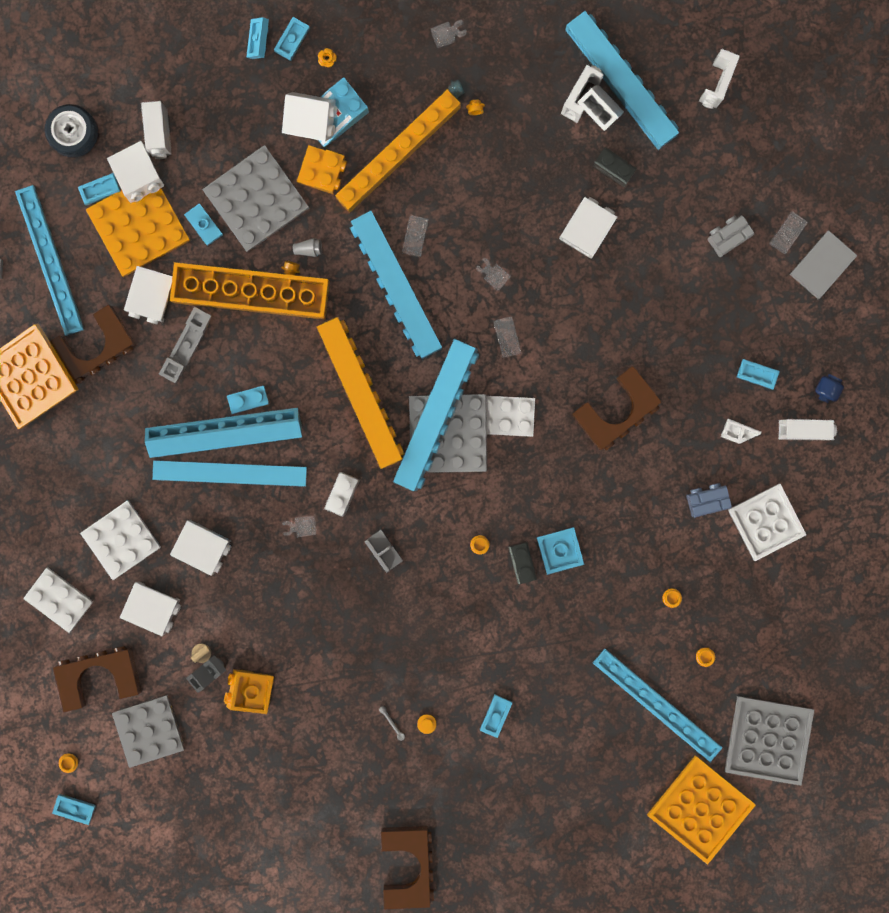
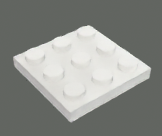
(767, 522)
(120, 540)

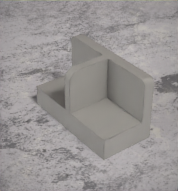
(383, 551)

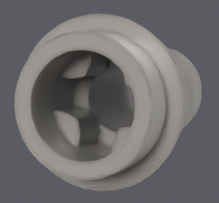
(308, 248)

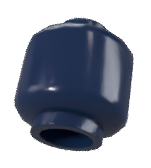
(829, 388)

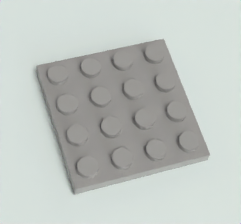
(255, 198)
(465, 441)
(769, 740)

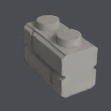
(730, 236)

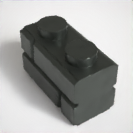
(614, 167)
(522, 562)

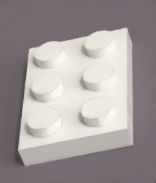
(510, 416)
(58, 600)

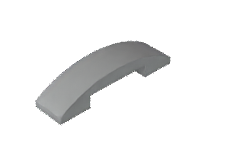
(186, 345)

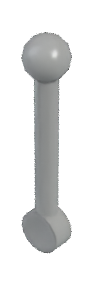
(400, 735)

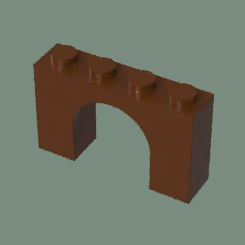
(117, 342)
(642, 400)
(119, 663)
(418, 892)

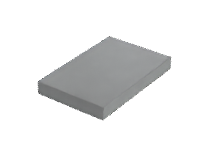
(823, 264)

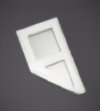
(738, 432)

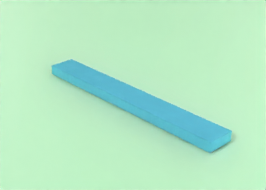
(49, 260)
(229, 473)
(657, 705)

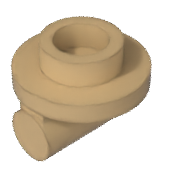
(201, 653)

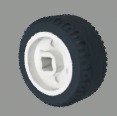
(64, 138)

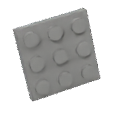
(148, 731)

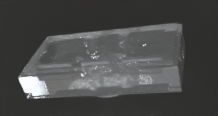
(788, 232)
(415, 236)
(507, 337)

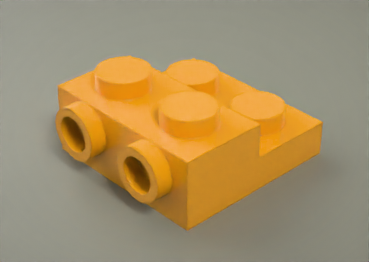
(322, 169)
(249, 691)

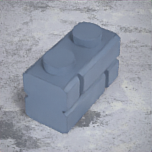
(709, 500)

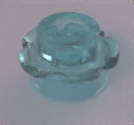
(456, 88)

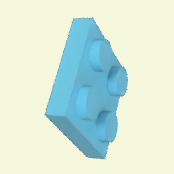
(560, 550)

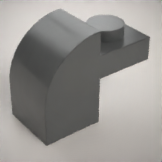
(206, 673)

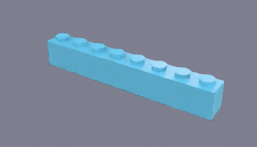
(622, 80)
(398, 289)
(435, 415)
(223, 432)

